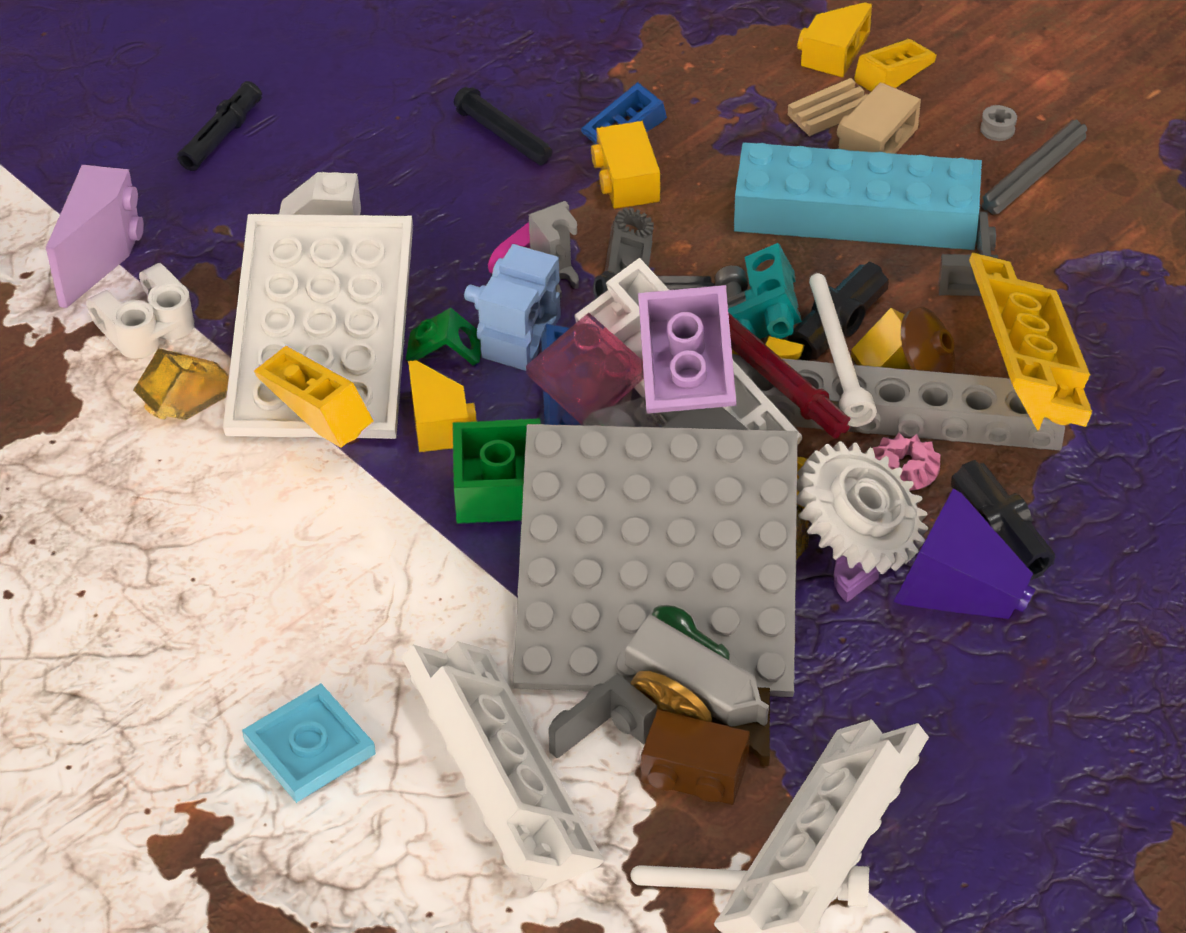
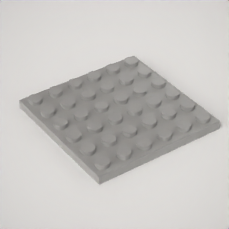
(651, 522)

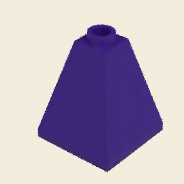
(966, 567)

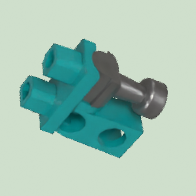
(771, 301)

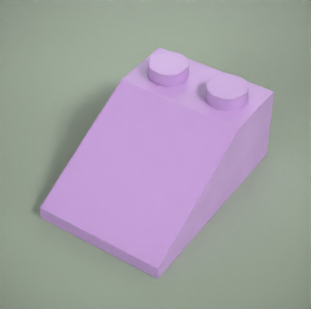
(93, 231)
(686, 349)

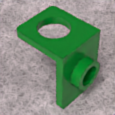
(440, 331)

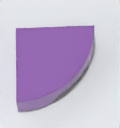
(853, 580)

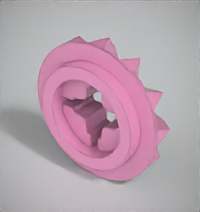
(924, 464)

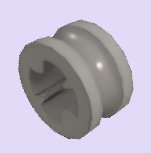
(998, 131)

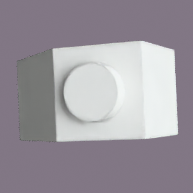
(324, 195)

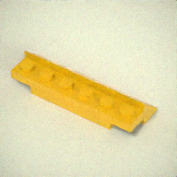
(1034, 343)

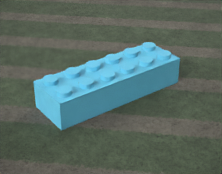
(858, 195)

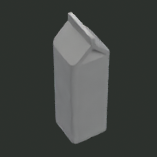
(720, 684)

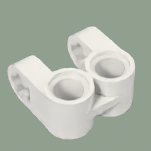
(138, 325)

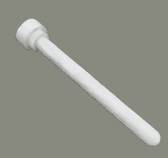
(855, 400)
(853, 888)

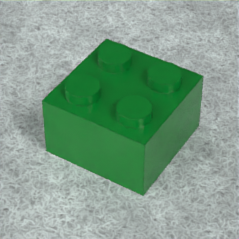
(489, 469)

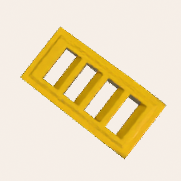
(891, 66)

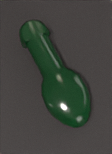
(685, 624)

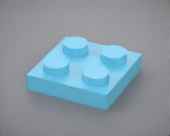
(308, 742)

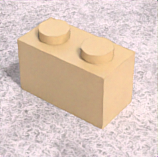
(880, 121)

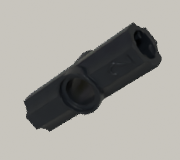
(850, 300)
(1005, 514)

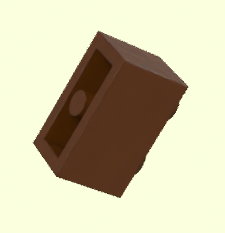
(695, 757)

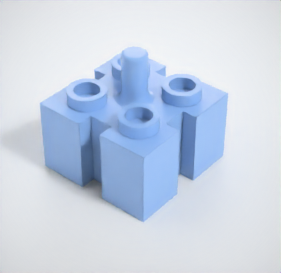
(516, 305)

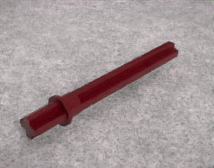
(812, 402)

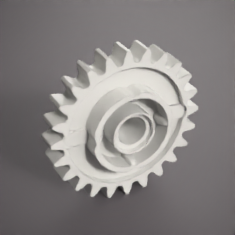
(860, 507)

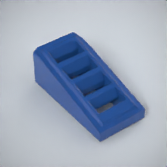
(635, 98)

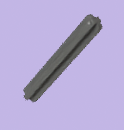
(1034, 167)

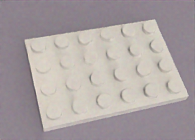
(332, 295)

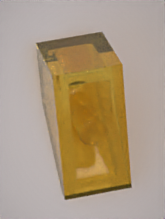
(180, 385)

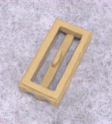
(825, 103)

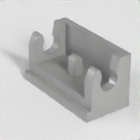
(551, 235)

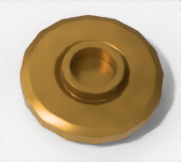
(670, 695)

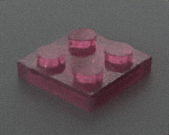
(586, 369)

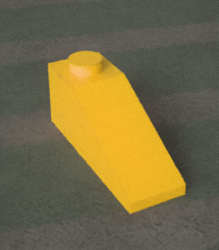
(316, 395)

